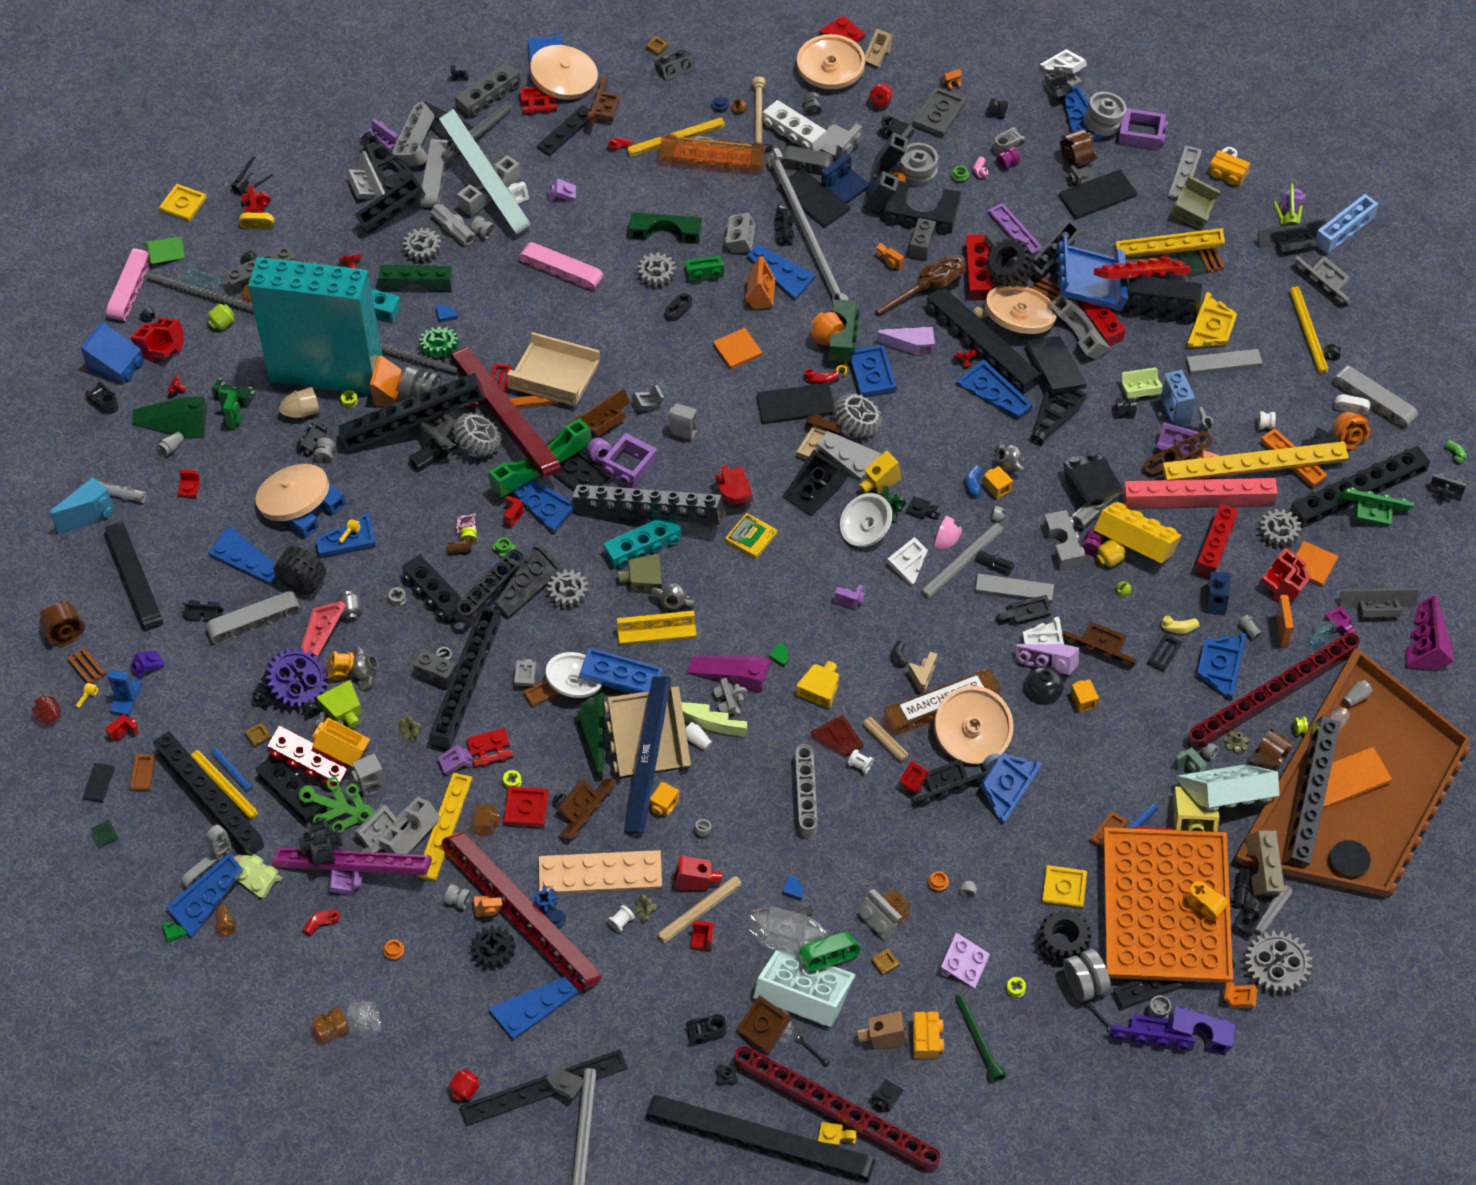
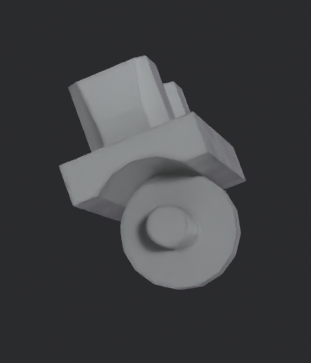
(732, 695)

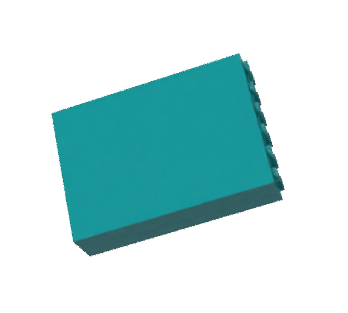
(315, 324)

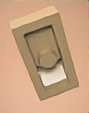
(878, 47)
(922, 674)

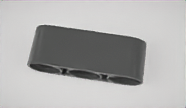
(808, 159)

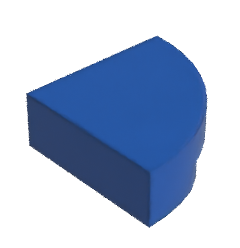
(445, 313)
(793, 888)

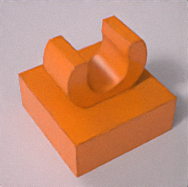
(952, 77)

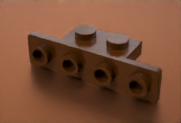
(605, 104)
(606, 413)
(1103, 639)
(581, 803)

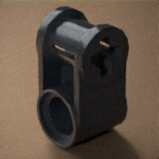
(897, 126)
(103, 398)
(705, 1029)

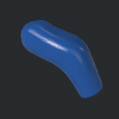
(972, 481)

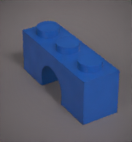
(308, 523)

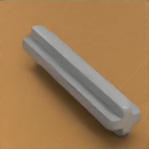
(1274, 907)

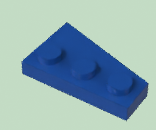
(364, 538)

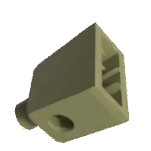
(643, 574)

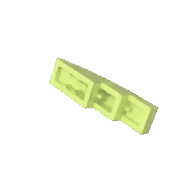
(713, 721)

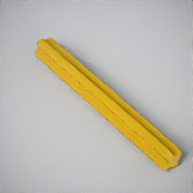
(225, 786)

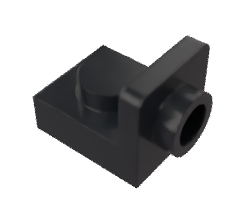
(886, 1095)

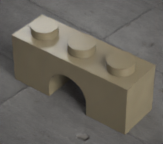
(1269, 878)

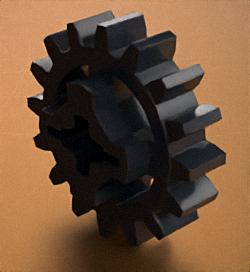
(482, 946)

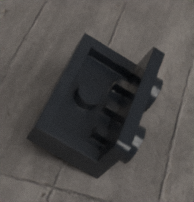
(676, 64)

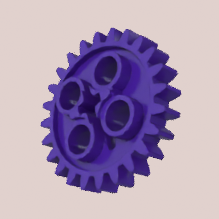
(281, 686)

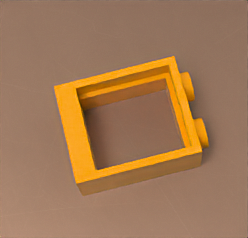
(339, 741)

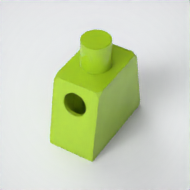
(341, 704)

